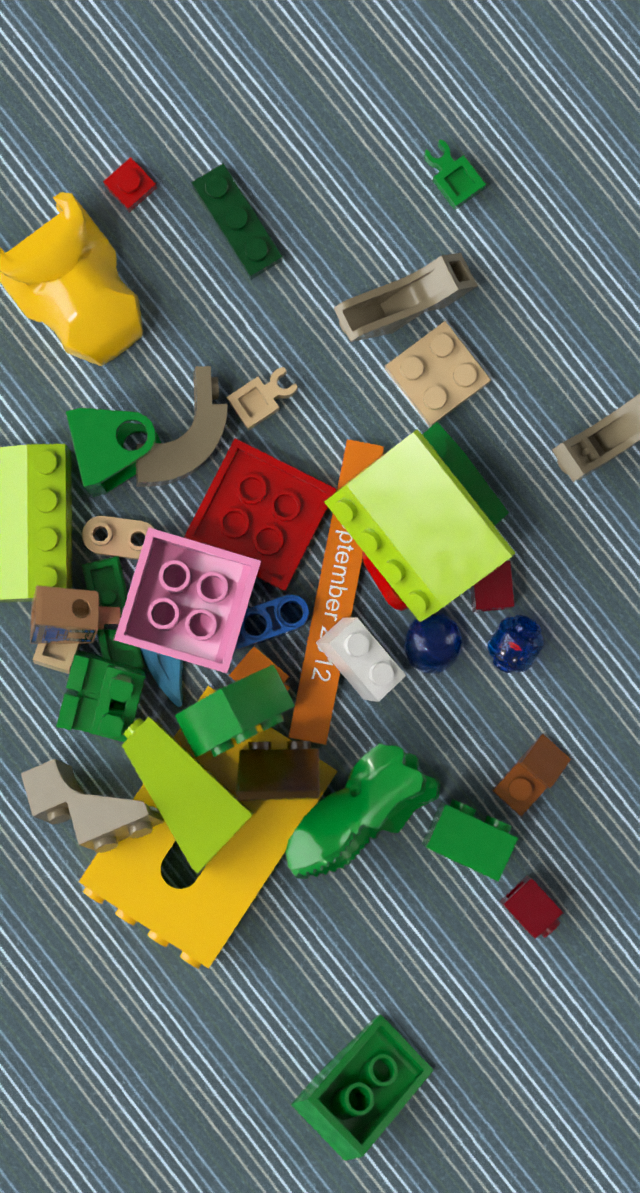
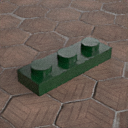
(237, 221)

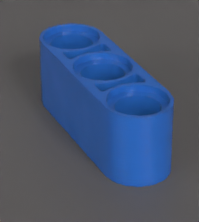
(275, 624)

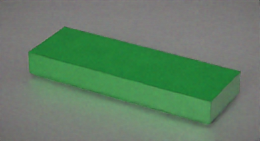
(109, 581)

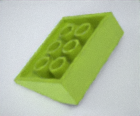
(35, 519)
(419, 526)

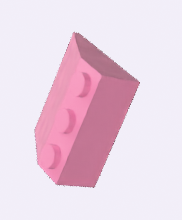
(187, 600)

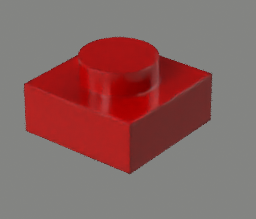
(130, 184)

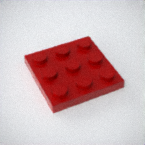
(261, 512)

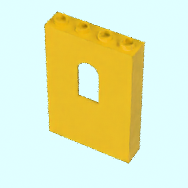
(209, 910)

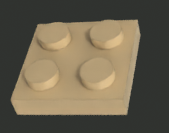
(437, 374)

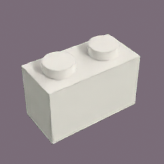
(361, 659)

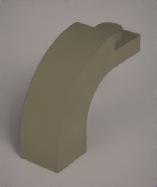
(600, 442)
(185, 455)

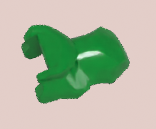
(377, 797)

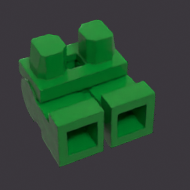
(101, 696)

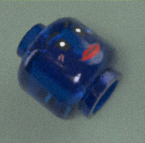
(515, 644)

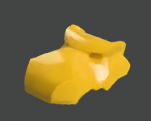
(72, 285)

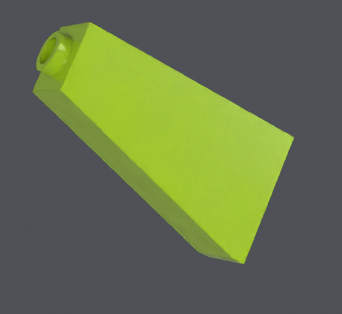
(188, 795)

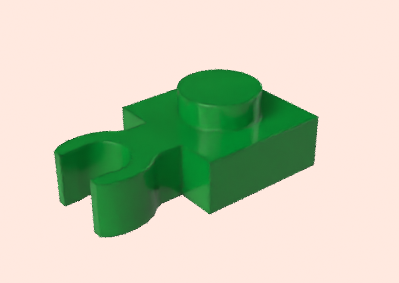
(455, 179)

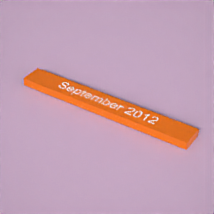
(332, 603)

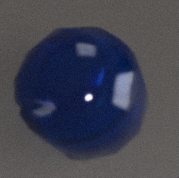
(433, 643)

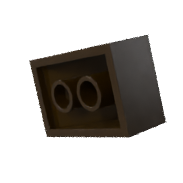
(278, 772)

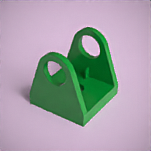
(100, 443)

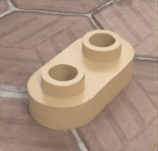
(118, 539)

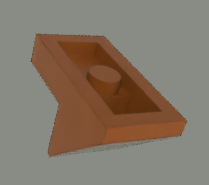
(531, 775)

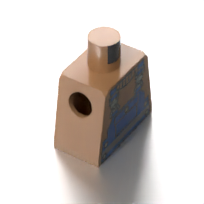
(56, 613)

